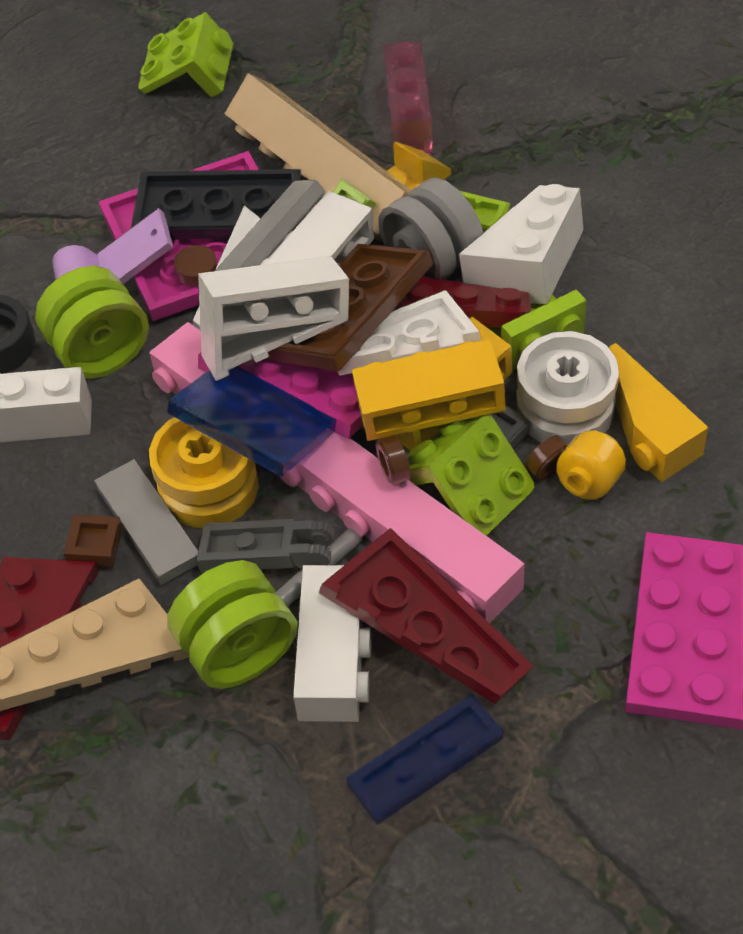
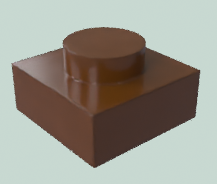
(94, 539)

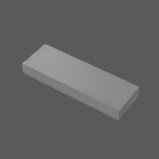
(274, 225)
(148, 521)

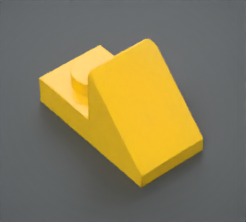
(415, 166)

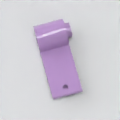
(125, 255)

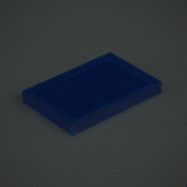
(253, 418)

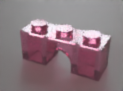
(408, 95)

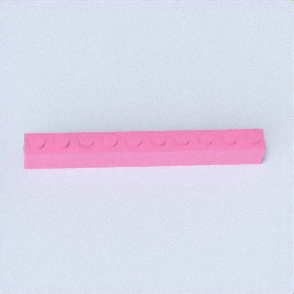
(353, 487)

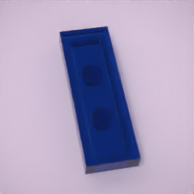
(424, 758)

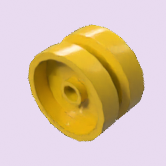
(200, 476)

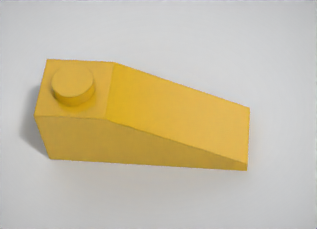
(656, 424)

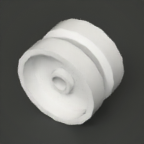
(566, 385)

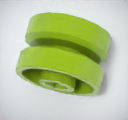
(91, 321)
(231, 624)

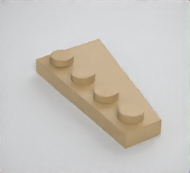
(94, 641)

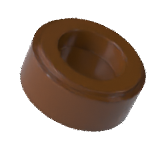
(193, 261)
(544, 458)
(393, 459)

